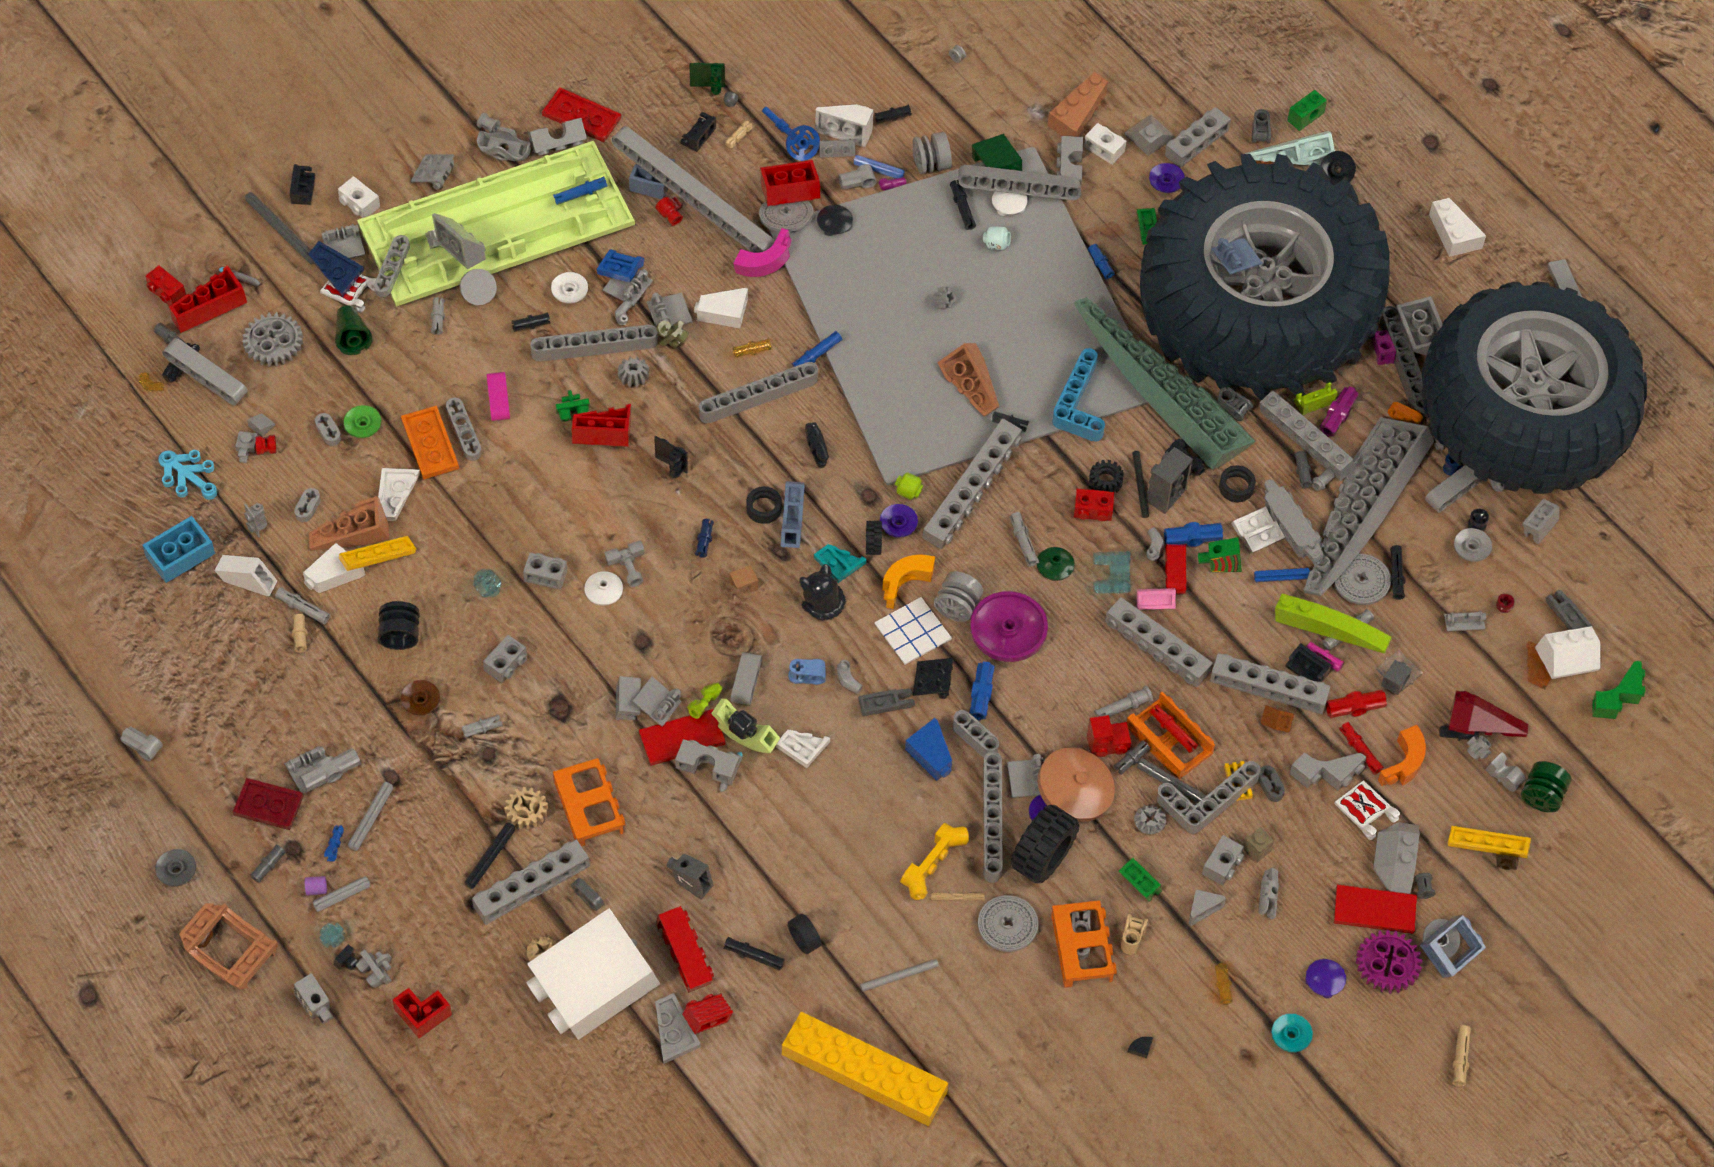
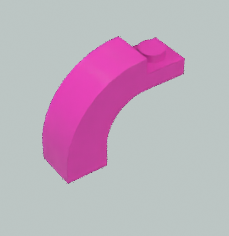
(765, 262)

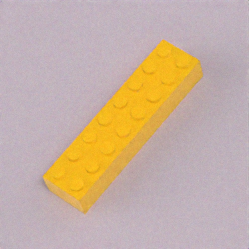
(864, 1068)

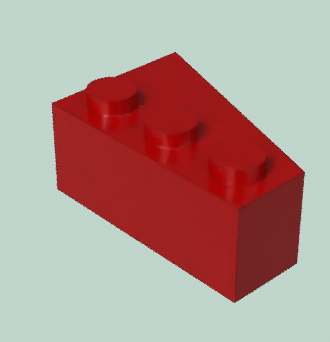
(602, 428)

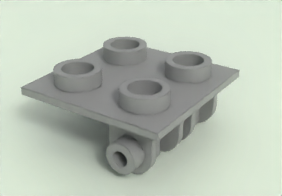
(434, 169)
(345, 241)
(629, 291)
(669, 309)
(657, 700)
(304, 763)
(1024, 776)

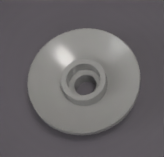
(1472, 538)
(1449, 942)

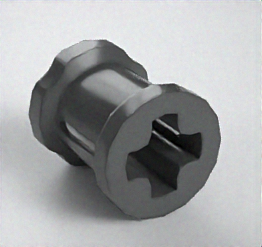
(1424, 885)

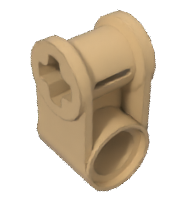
(1133, 931)

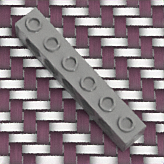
(1306, 435)
(1169, 643)
(1277, 691)
(526, 891)

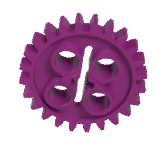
(1407, 966)

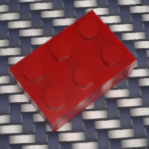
(790, 183)

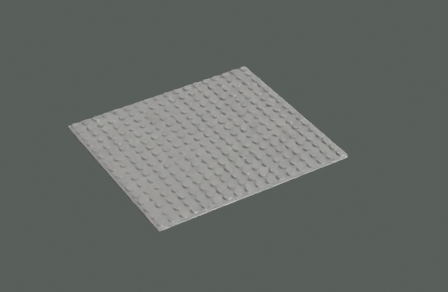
(1011, 302)

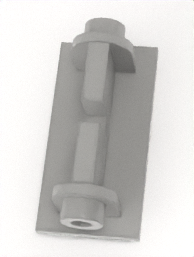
(837, 148)
(255, 518)
(1465, 621)

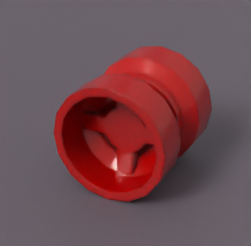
(262, 447)

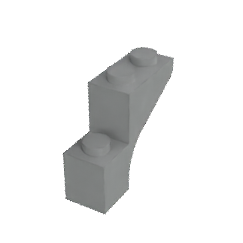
(1335, 772)

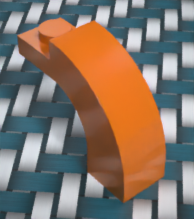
(1414, 749)

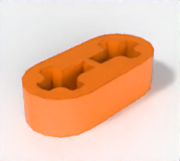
(1404, 413)

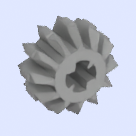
(633, 371)

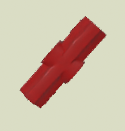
(1356, 703)

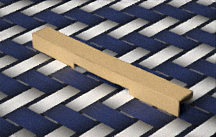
(958, 897)

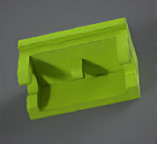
(1315, 400)

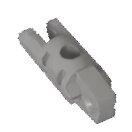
(1269, 893)

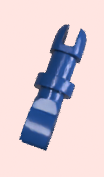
(334, 843)

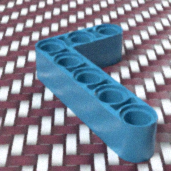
(1070, 414)

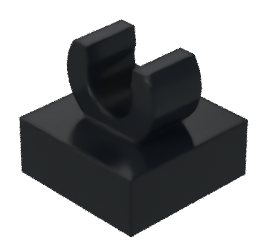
(346, 957)

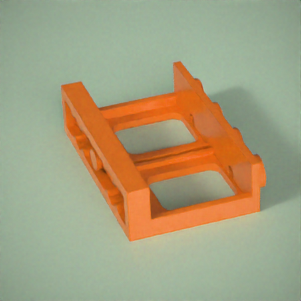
(1161, 745)
(575, 802)
(1069, 942)

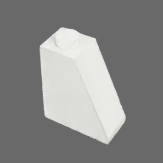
(723, 307)
(329, 571)
(246, 573)

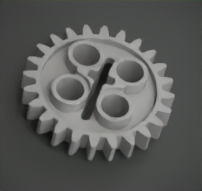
(272, 339)

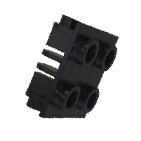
(672, 455)
(933, 677)

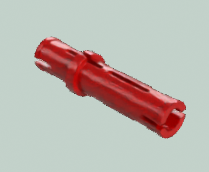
(1167, 722)
(1356, 741)

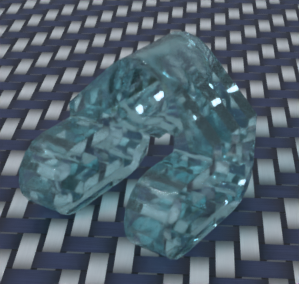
(1119, 572)

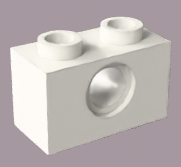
(1104, 143)
(358, 197)

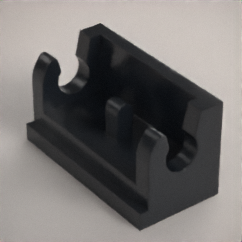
(699, 132)
(302, 185)
(1308, 664)

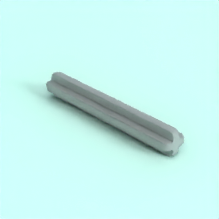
(370, 816)

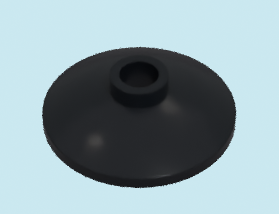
(1342, 160)

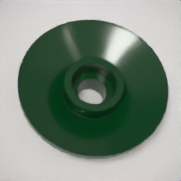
(1055, 570)

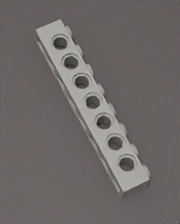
(1003, 432)

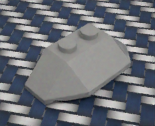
(1397, 856)

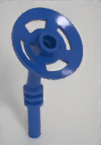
(794, 138)

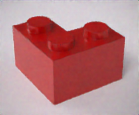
(1107, 737)
(423, 1015)

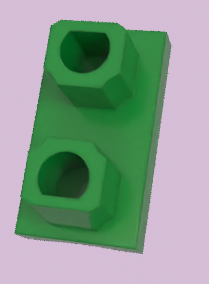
(564, 409)

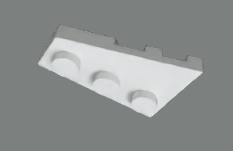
(395, 489)

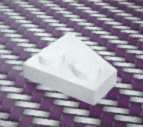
(802, 746)

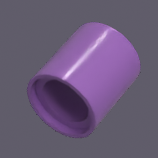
(315, 885)

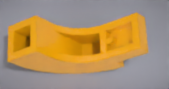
(904, 570)

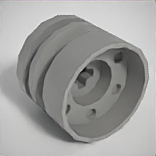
(935, 151)
(958, 596)

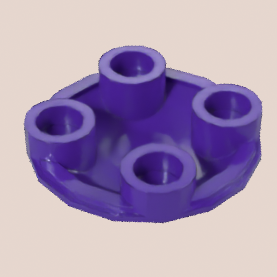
(1325, 977)

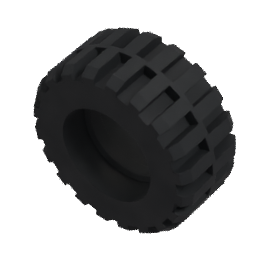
(1045, 844)

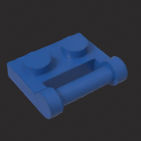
(619, 266)

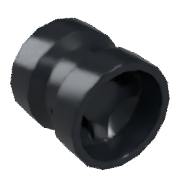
(1478, 519)

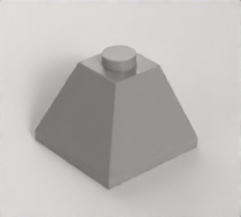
(1149, 135)

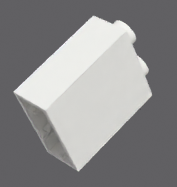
(591, 975)

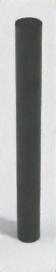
(1140, 484)

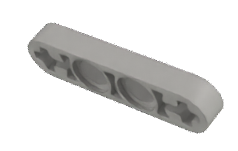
(390, 265)
(463, 429)

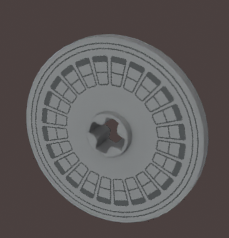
(787, 216)
(1373, 587)
(1008, 938)

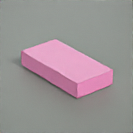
(1156, 599)

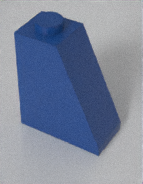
(930, 750)

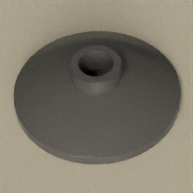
(175, 860)

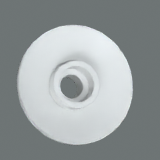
(566, 282)
(603, 594)

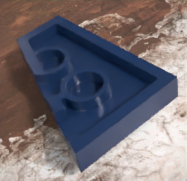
(336, 267)

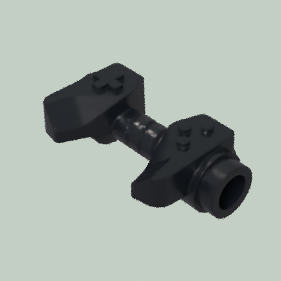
(1197, 463)

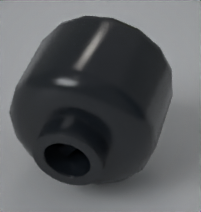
(742, 724)

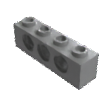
(1197, 137)

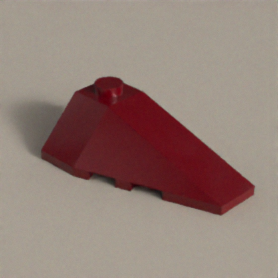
(1473, 714)

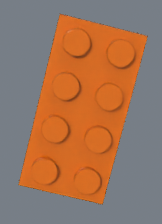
(429, 442)

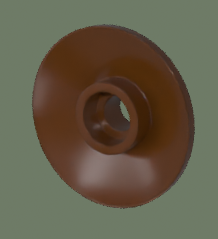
(420, 690)

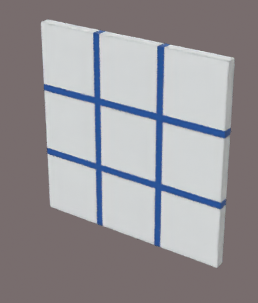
(913, 630)

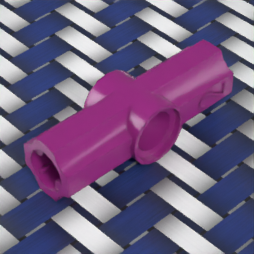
(1339, 411)

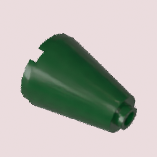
(351, 332)

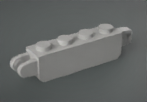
(1292, 523)

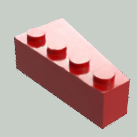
(208, 301)
(685, 948)

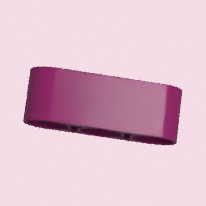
(498, 396)

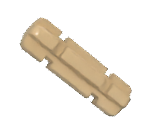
(739, 134)

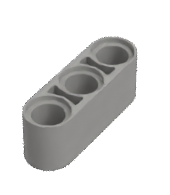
(746, 678)
(971, 727)

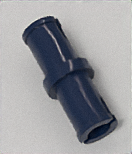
(704, 538)

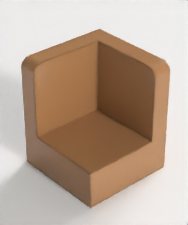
(743, 578)

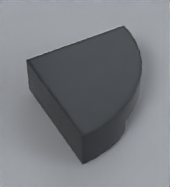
(1141, 1046)

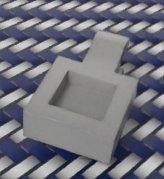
(245, 444)

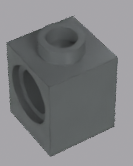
(1396, 677)

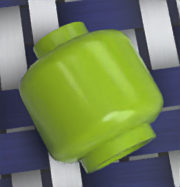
(909, 486)

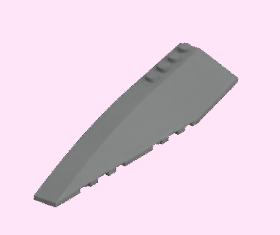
(1367, 495)

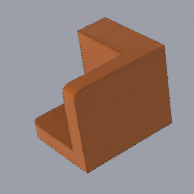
(1277, 718)

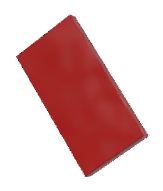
(596, 119)
(664, 741)
(1375, 909)

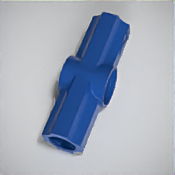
(1193, 534)
(982, 690)

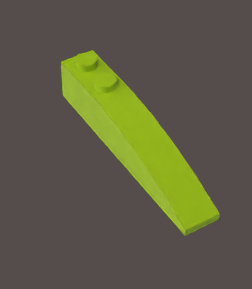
(1329, 623)

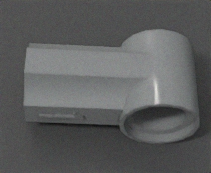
(861, 177)
(145, 745)

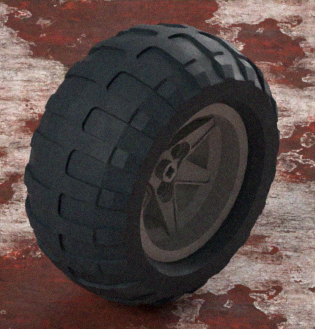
(1515, 431)

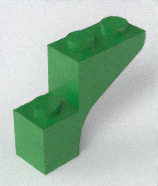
(1630, 690)

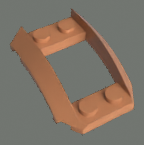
(248, 963)

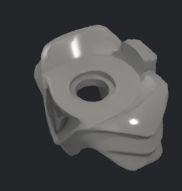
(490, 145)

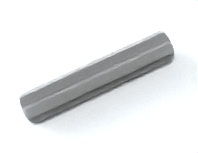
(341, 893)

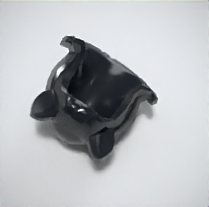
(822, 594)

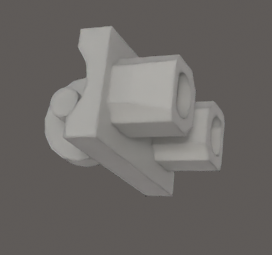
(368, 962)

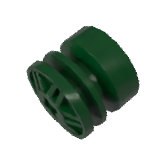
(1546, 786)

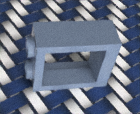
(1437, 955)

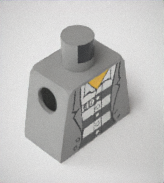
(309, 992)

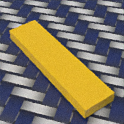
(377, 553)
(1489, 842)

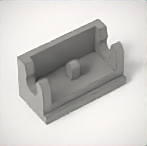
(1541, 520)
(626, 691)

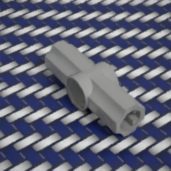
(330, 769)

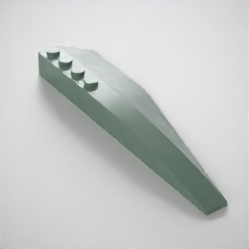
(1179, 402)

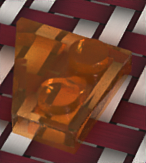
(1537, 672)

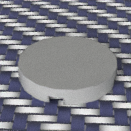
(478, 287)

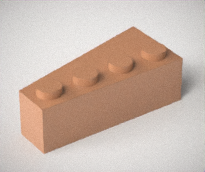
(1078, 107)

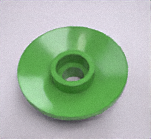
(362, 415)

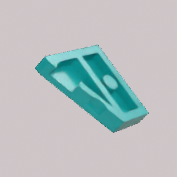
(840, 561)

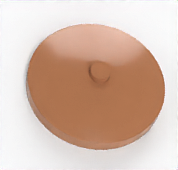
(1076, 783)

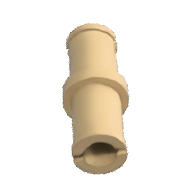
(299, 633)

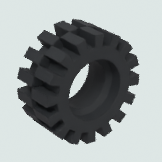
(1106, 468)
(873, 537)

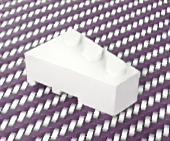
(1455, 228)

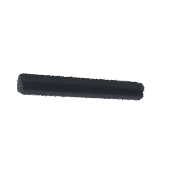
(490, 855)

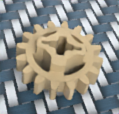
(530, 801)

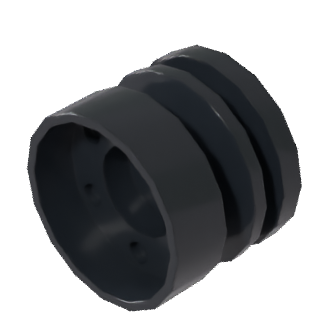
(398, 625)

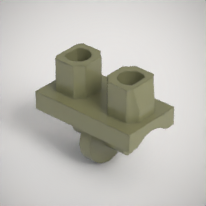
(673, 333)

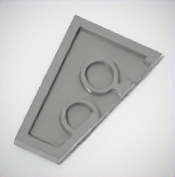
(674, 1031)

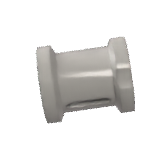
(488, 123)

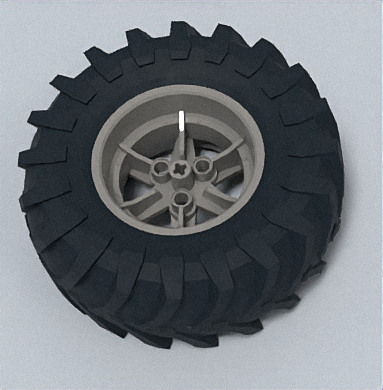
(1300, 224)

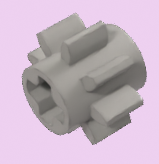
(944, 297)
(1479, 747)

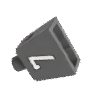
(691, 875)

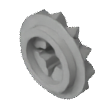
(1150, 827)

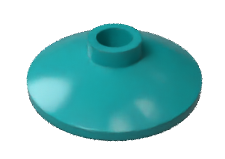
(1294, 1025)

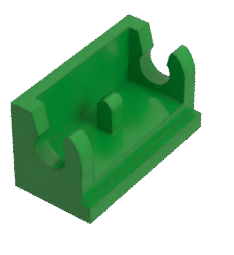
(1140, 879)

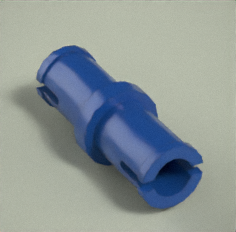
(1101, 261)

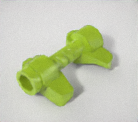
(710, 693)

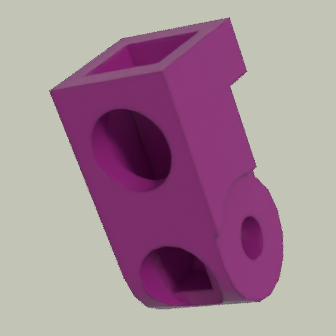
(1383, 348)

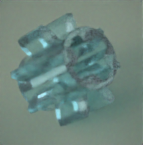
(332, 935)

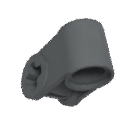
(1261, 129)
(1236, 406)

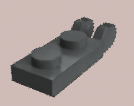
(1567, 611)
(885, 701)

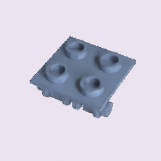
(1236, 255)

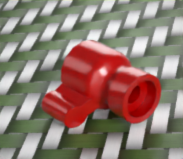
(669, 209)

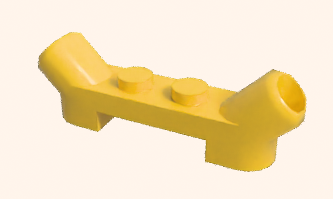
(945, 838)

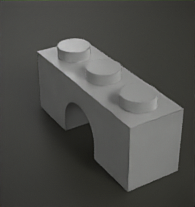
(572, 133)
(1070, 151)
(693, 754)

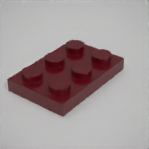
(268, 804)

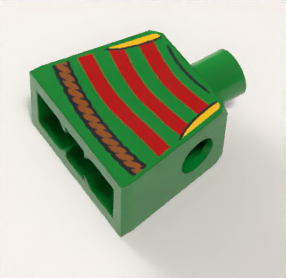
(1222, 556)

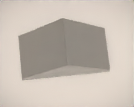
(1205, 905)

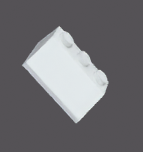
(1570, 652)

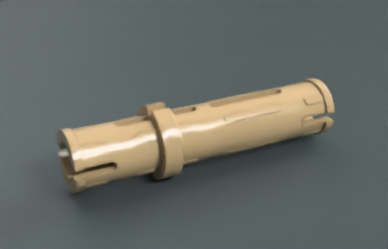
(1461, 1062)

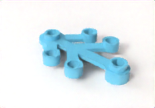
(187, 471)

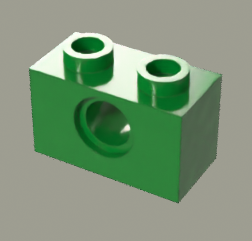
(1307, 110)

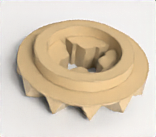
(542, 942)

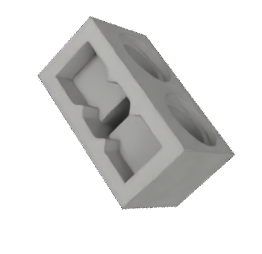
(544, 575)
(501, 657)

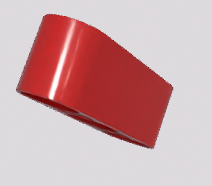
(1175, 567)

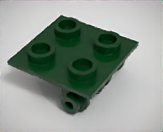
(707, 75)

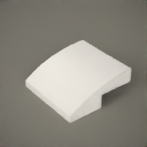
(1258, 530)

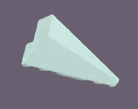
(1299, 151)

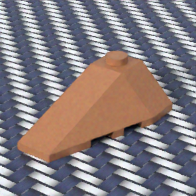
(969, 373)
(357, 527)

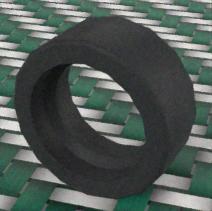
(1233, 495)
(763, 517)
(804, 933)

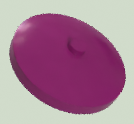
(1009, 626)

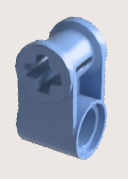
(808, 670)

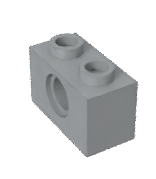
(1224, 850)

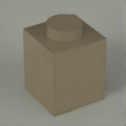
(1258, 844)

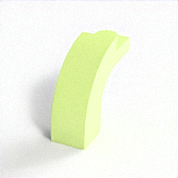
(762, 741)

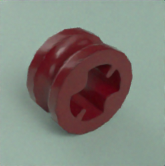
(1500, 605)

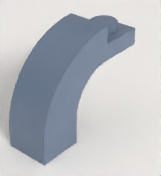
(792, 514)

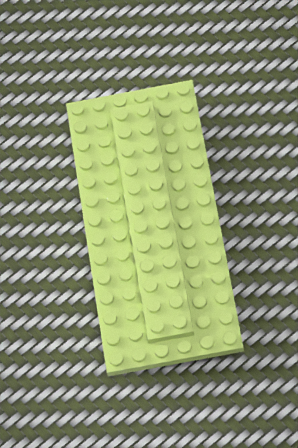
(504, 211)

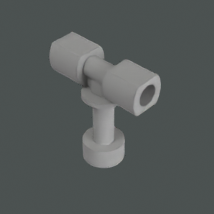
(626, 557)

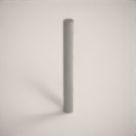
(899, 975)

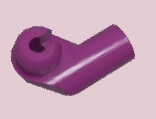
(893, 183)

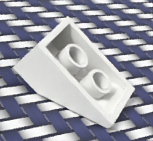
(845, 122)

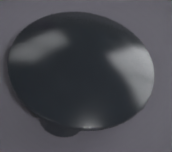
(834, 220)

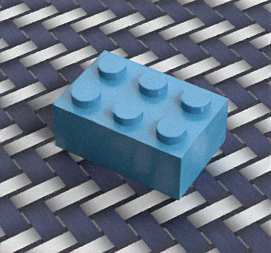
(178, 549)

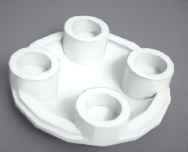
(1009, 203)

